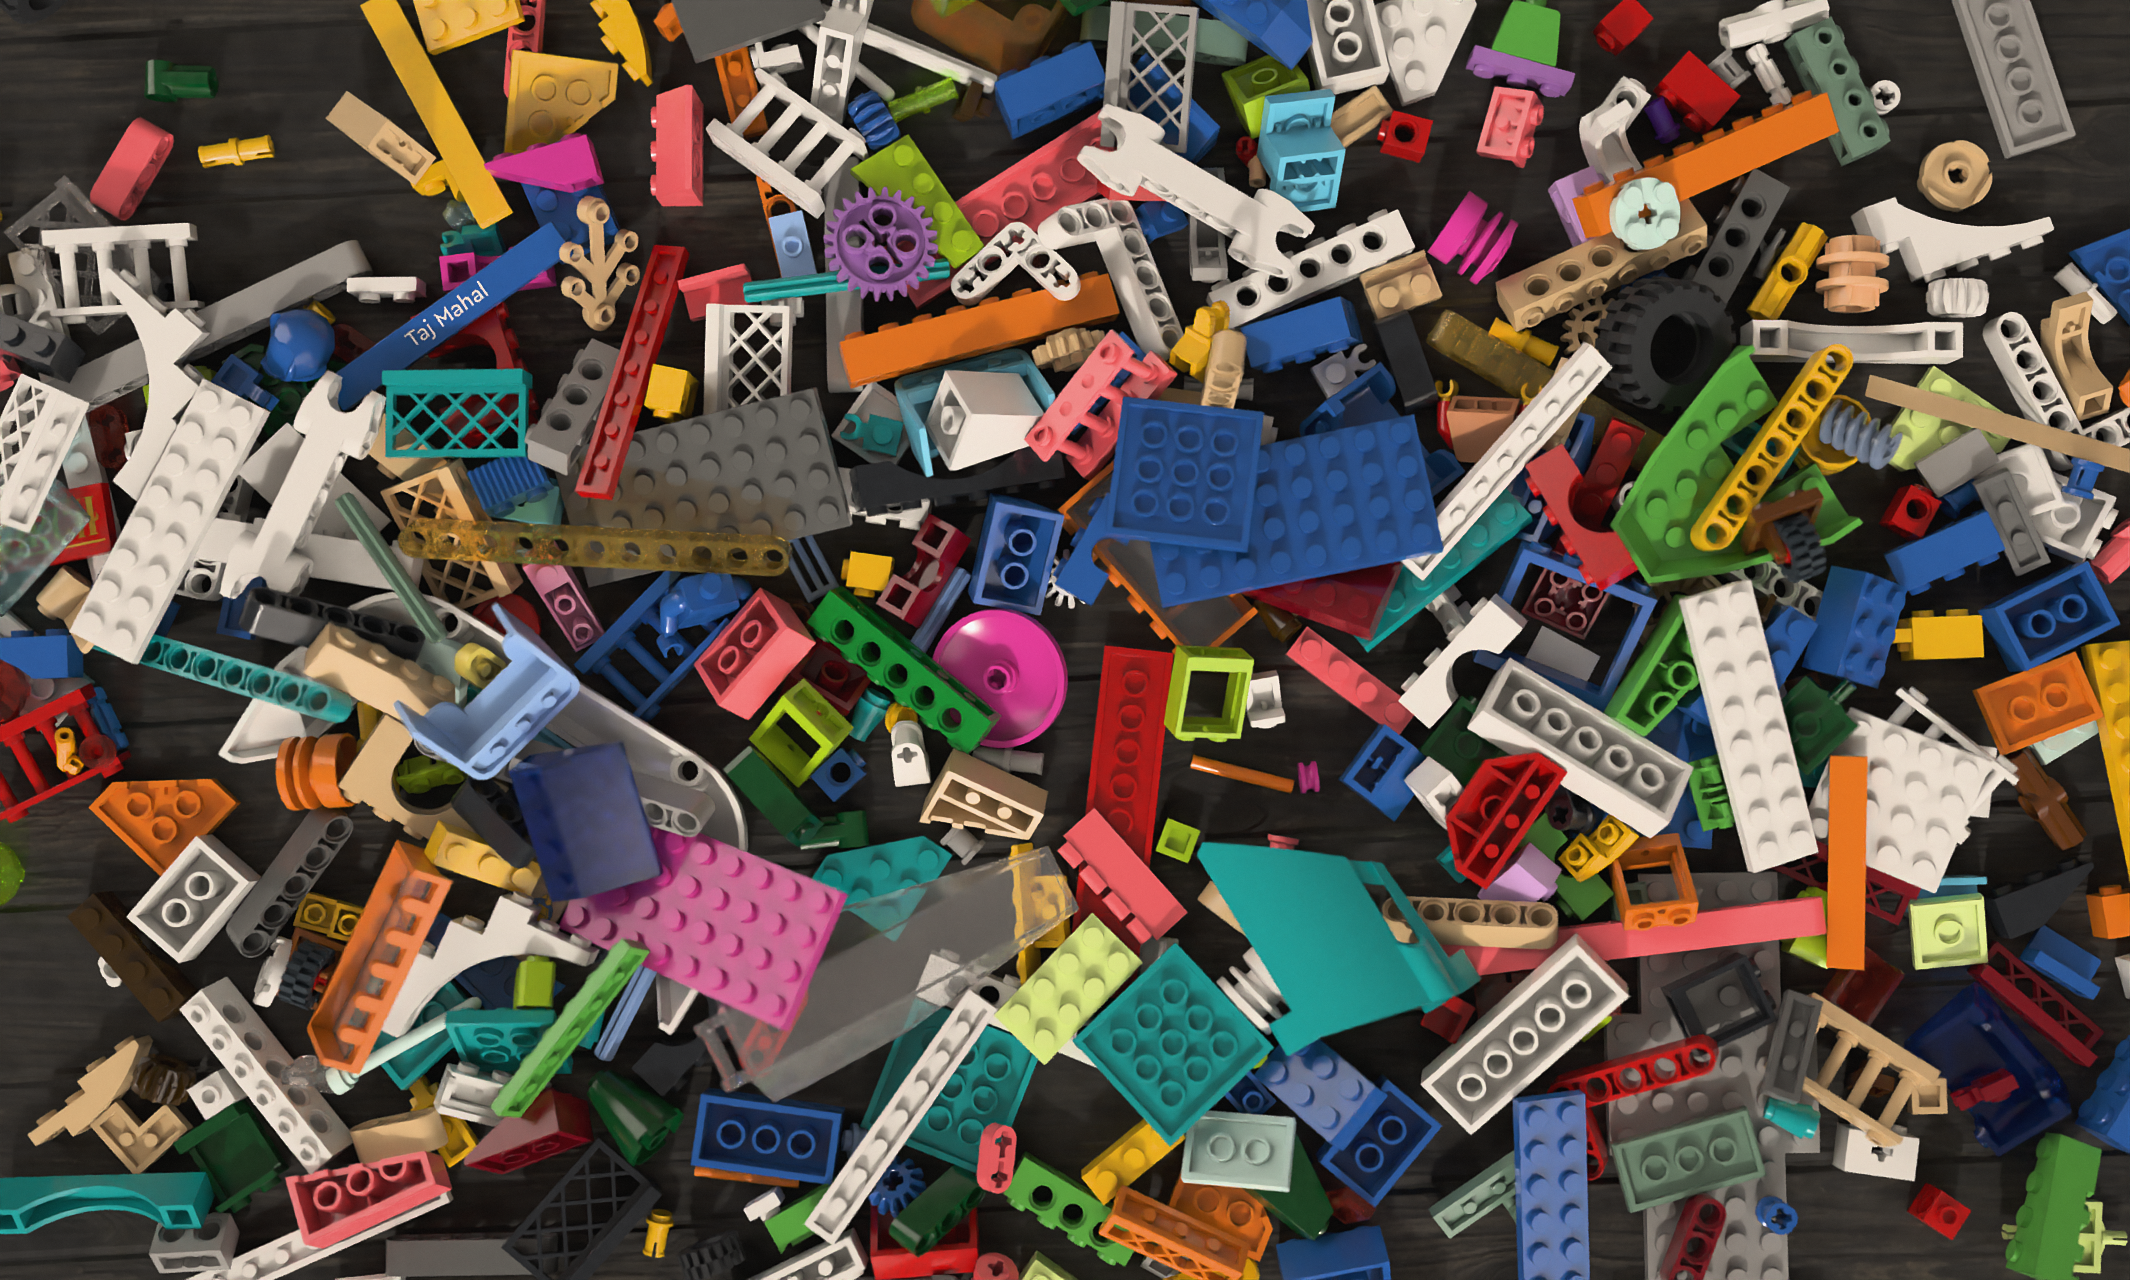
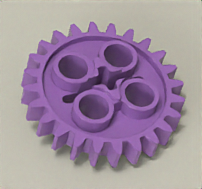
(905, 226)

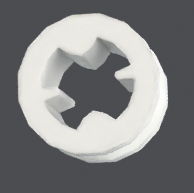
(1888, 89)

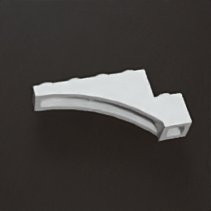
(1937, 245)

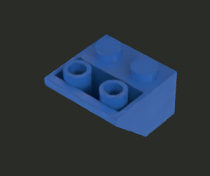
(1380, 771)

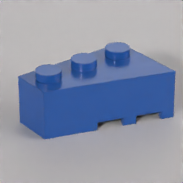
(1302, 334)
(1945, 552)

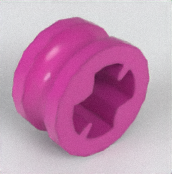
(1308, 777)

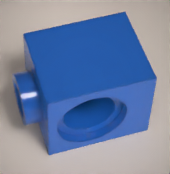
(826, 780)

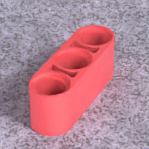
(131, 168)

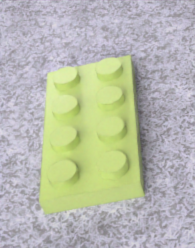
(1068, 988)

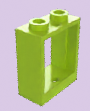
(1206, 658)
(827, 730)

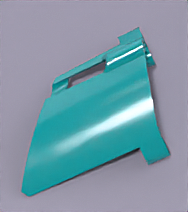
(1330, 940)

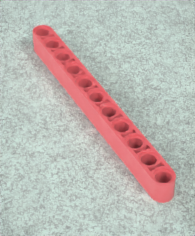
(1712, 929)

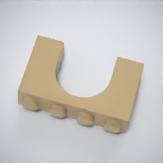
(371, 781)

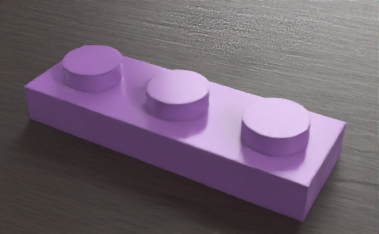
(1519, 71)

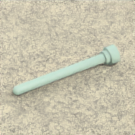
(342, 1081)

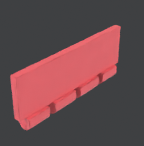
(1130, 880)

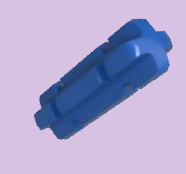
(106, 719)

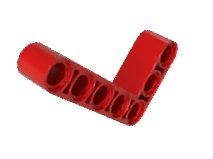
(1620, 1086)

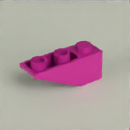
(557, 166)

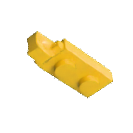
(460, 1135)

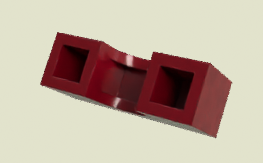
(938, 554)

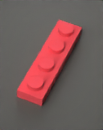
(1349, 680)

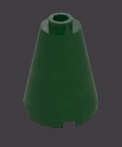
(633, 1115)

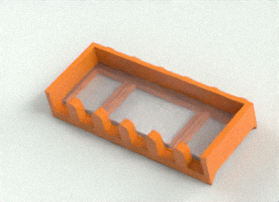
(1188, 624)
(377, 958)

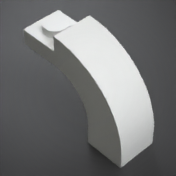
(1606, 140)

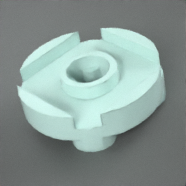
(1664, 209)

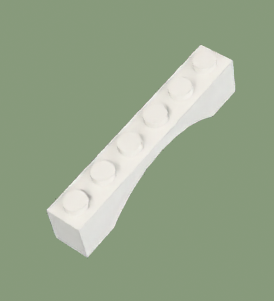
(1868, 344)

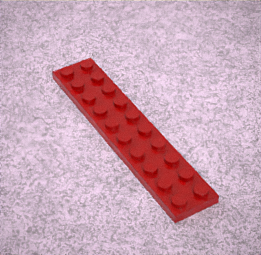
(1126, 767)

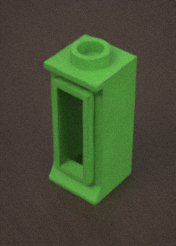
(789, 1222)

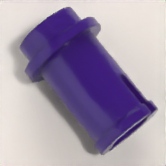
(1661, 120)

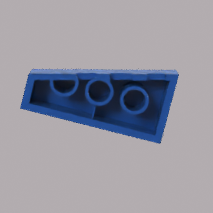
(1786, 637)

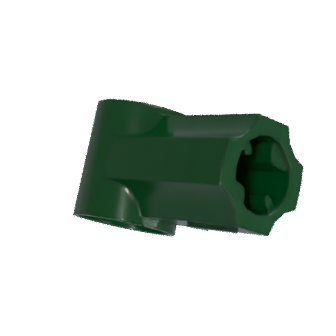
(168, 81)
(841, 830)

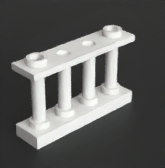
(782, 174)
(102, 242)
(2001, 766)

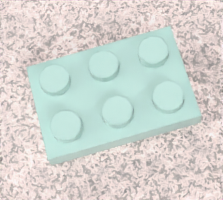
(1240, 1151)

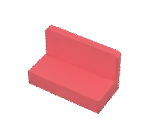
(715, 287)

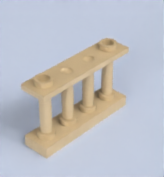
(1881, 1054)

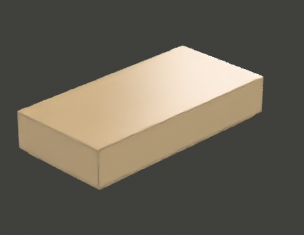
(1360, 116)

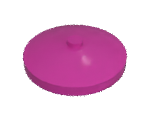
(1011, 667)

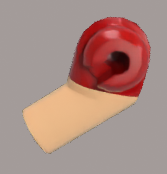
(1247, 152)

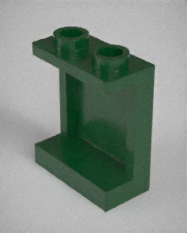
(234, 1155)

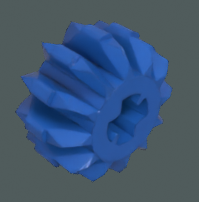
(874, 121)
(905, 1192)

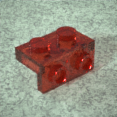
(1864, 991)

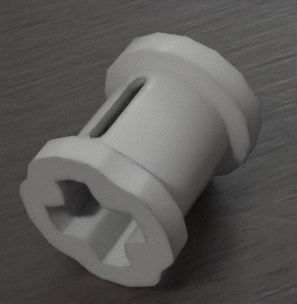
(1729, 69)
(963, 843)

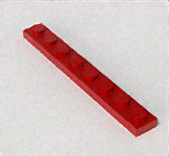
(632, 373)

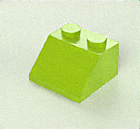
(1258, 79)

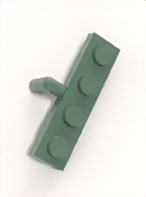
(1478, 1197)

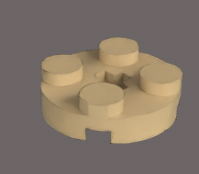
(1935, 181)

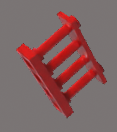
(44, 720)

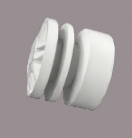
(1254, 993)

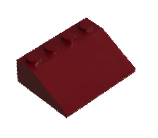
(1342, 600)

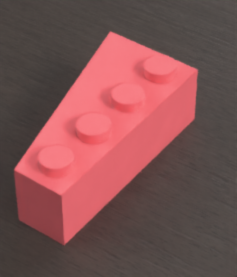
(353, 1198)

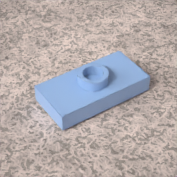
(792, 244)

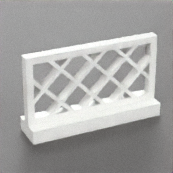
(721, 347)
(41, 445)

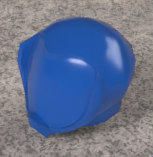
(298, 345)

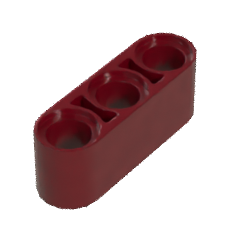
(1691, 1226)

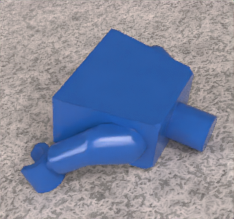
(700, 601)

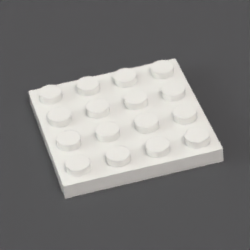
(1914, 798)

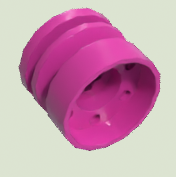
(1473, 238)

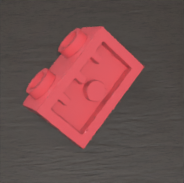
(1510, 125)

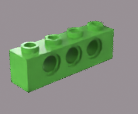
(1033, 1173)

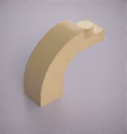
(2070, 358)

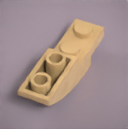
(101, 1087)

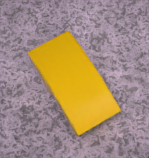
(1593, 853)
(328, 915)

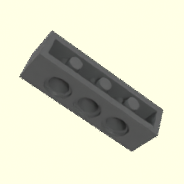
(1765, 198)

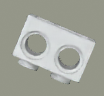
(1434, 788)

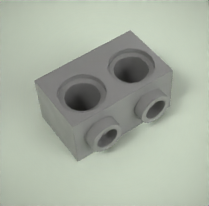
(196, 1248)

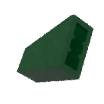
(774, 796)
(1305, 1205)

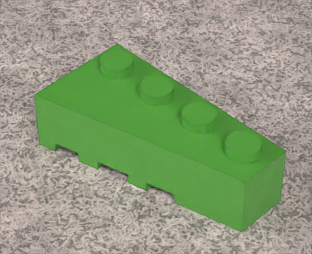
(1657, 676)
(2054, 1209)

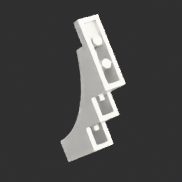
(838, 55)

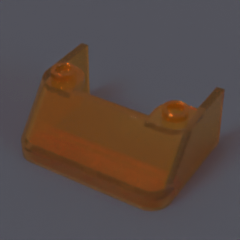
(990, 36)

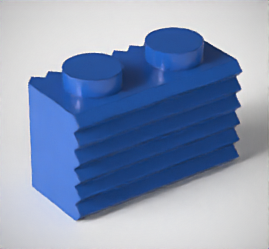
(508, 483)

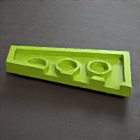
(906, 169)

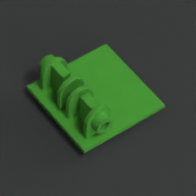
(1710, 793)

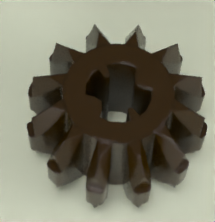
(163, 1079)

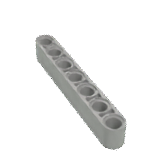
(843, 308)

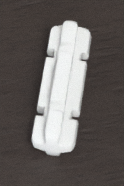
(1769, 74)

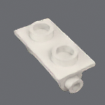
(1447, 612)

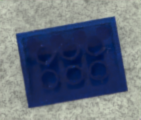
(585, 820)

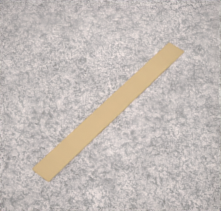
(1999, 423)

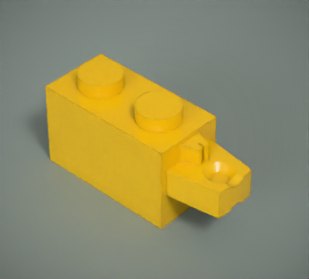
(1940, 637)

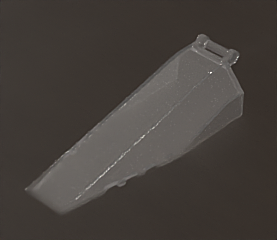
(894, 967)

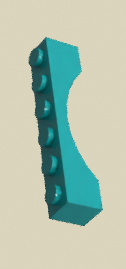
(168, 1198)

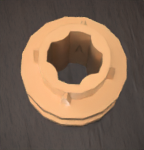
(1852, 274)

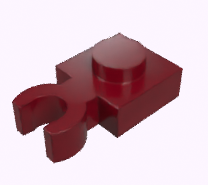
(1991, 1087)

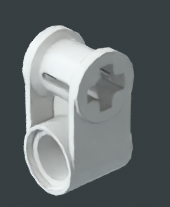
(909, 755)

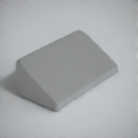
(1956, 462)

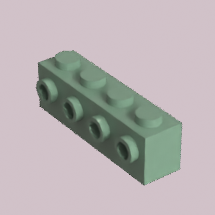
(1827, 67)

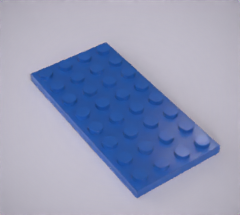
(1317, 512)

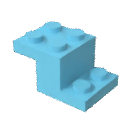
(1301, 148)

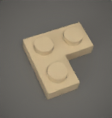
(137, 1142)

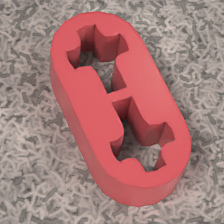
(996, 1158)

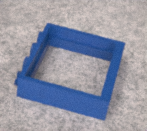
(1567, 565)

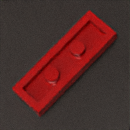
(1607, 469)

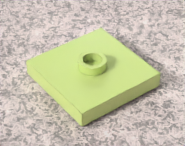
(1948, 931)

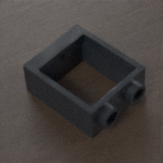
(1748, 974)

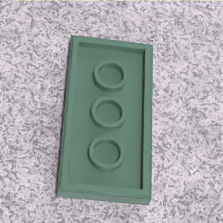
(1687, 1158)

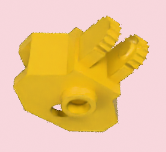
(1195, 345)

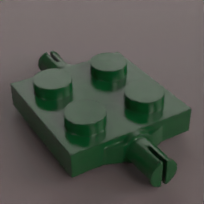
(1817, 721)

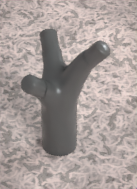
(1768, 255)

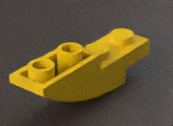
(625, 36)

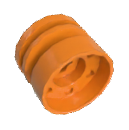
(311, 770)

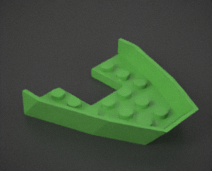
(1691, 469)

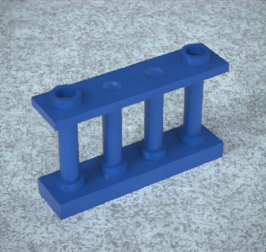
(621, 635)

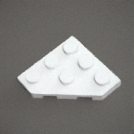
(1421, 42)

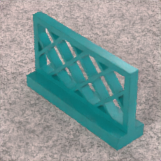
(456, 383)

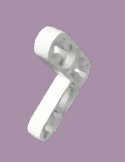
(1020, 254)

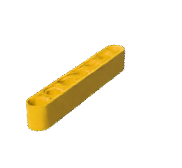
(1785, 439)

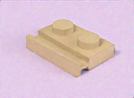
(1400, 285)

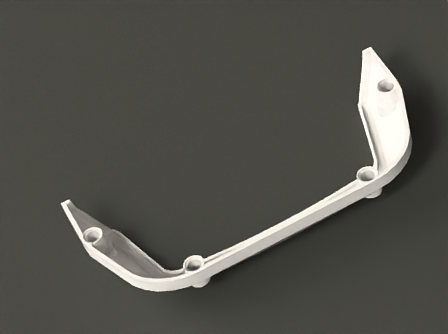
(583, 722)

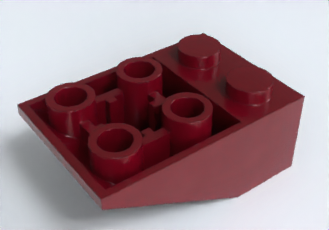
(1563, 600)

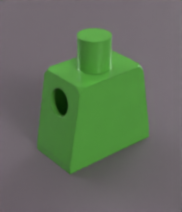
(1529, 32)

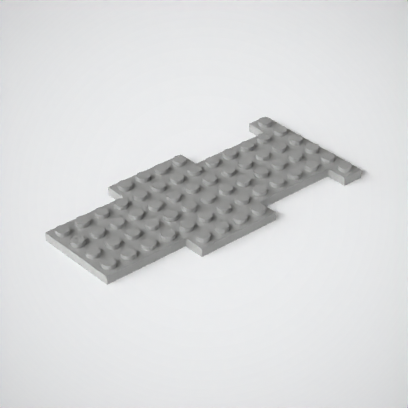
(1745, 1245)

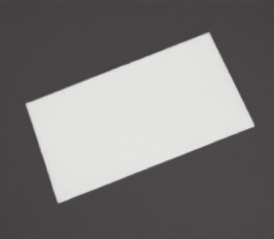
(1562, 654)

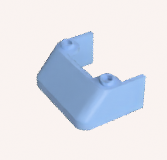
(504, 712)

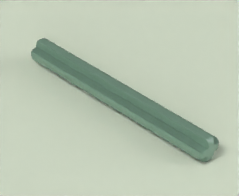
(391, 568)

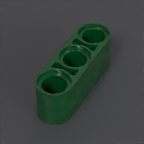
(937, 1210)

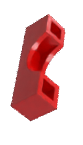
(1602, 554)

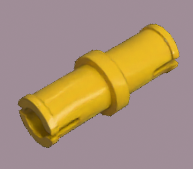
(236, 151)
(1524, 342)

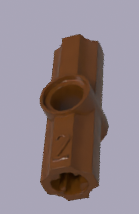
(2045, 801)

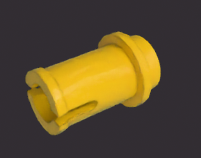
(657, 1232)

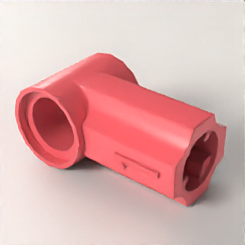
(2114, 555)

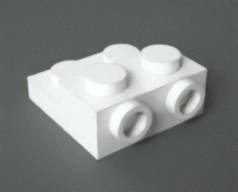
(2074, 527)

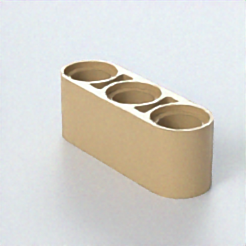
(399, 1135)

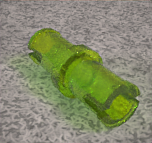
(923, 99)

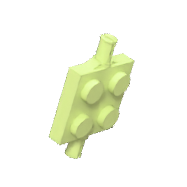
(2091, 1237)

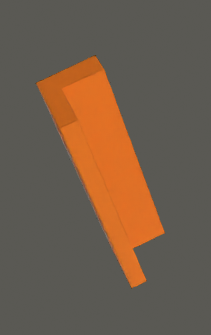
(1177, 1235)

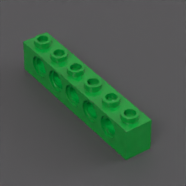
(922, 670)

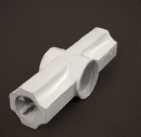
(1771, 22)

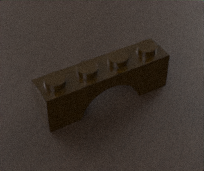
(153, 982)

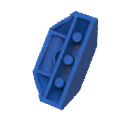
(1272, 25)
(1579, 448)

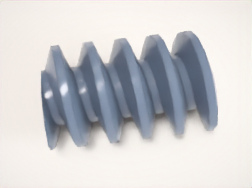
(1858, 437)

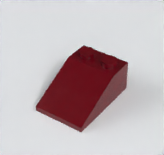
(547, 1128)

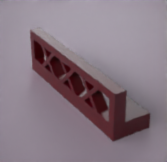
(1885, 881)
(2031, 1007)

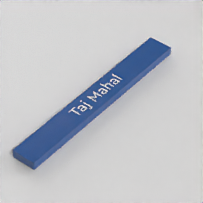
(451, 314)

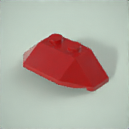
(1498, 812)

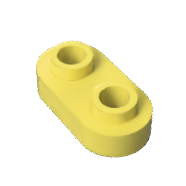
(478, 664)

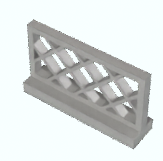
(1120, 65)

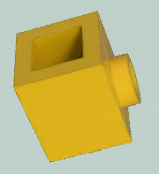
(867, 573)

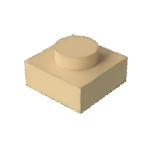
(1929, 1099)

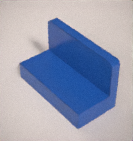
(2062, 962)

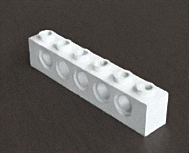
(1385, 226)
(255, 1062)

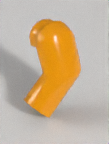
(67, 751)

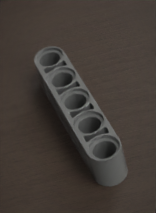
(288, 880)
(463, 1254)

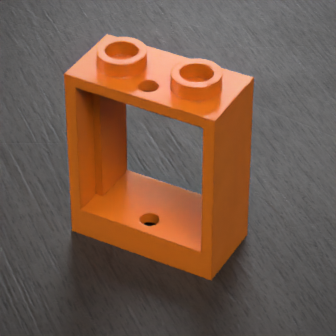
(1658, 852)

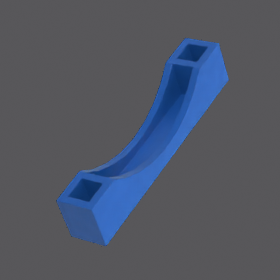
(43, 656)

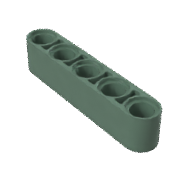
(1214, 43)

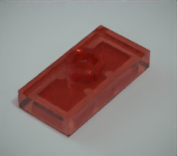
(1349, 1206)

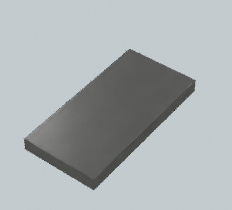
(729, 25)

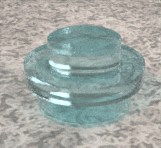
(458, 215)

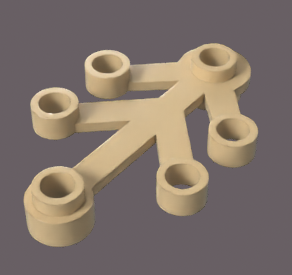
(600, 307)

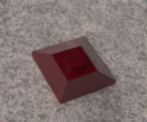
(830, 676)

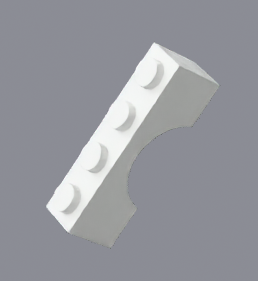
(1491, 629)

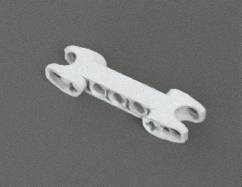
(1148, 164)
(328, 442)

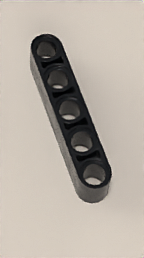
(301, 621)

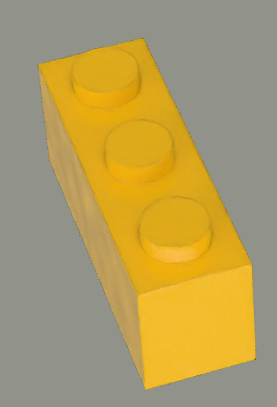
(474, 857)
(1125, 1160)

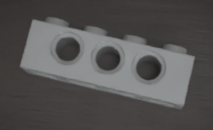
(572, 409)

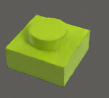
(1177, 840)

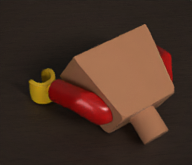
(1475, 423)

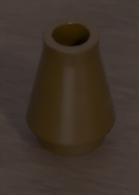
(1279, 622)

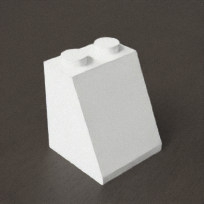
(980, 416)

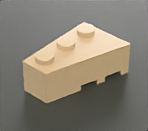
(984, 797)

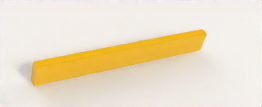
(437, 111)

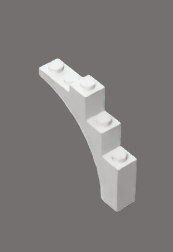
(166, 343)
(467, 943)

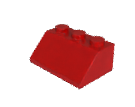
(951, 1255)

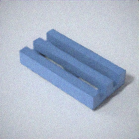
(821, 589)

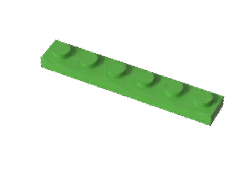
(570, 1028)

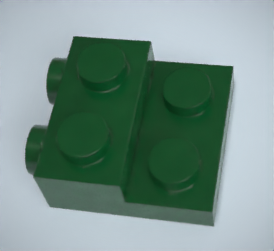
(1457, 746)

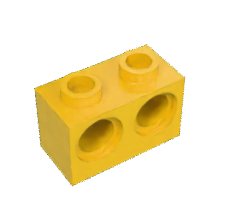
(671, 394)

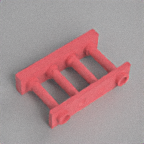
(1071, 407)

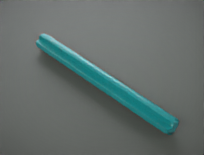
(821, 283)

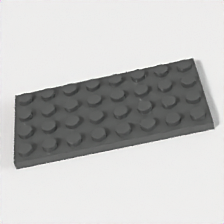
(721, 472)

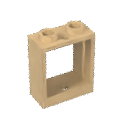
(381, 137)

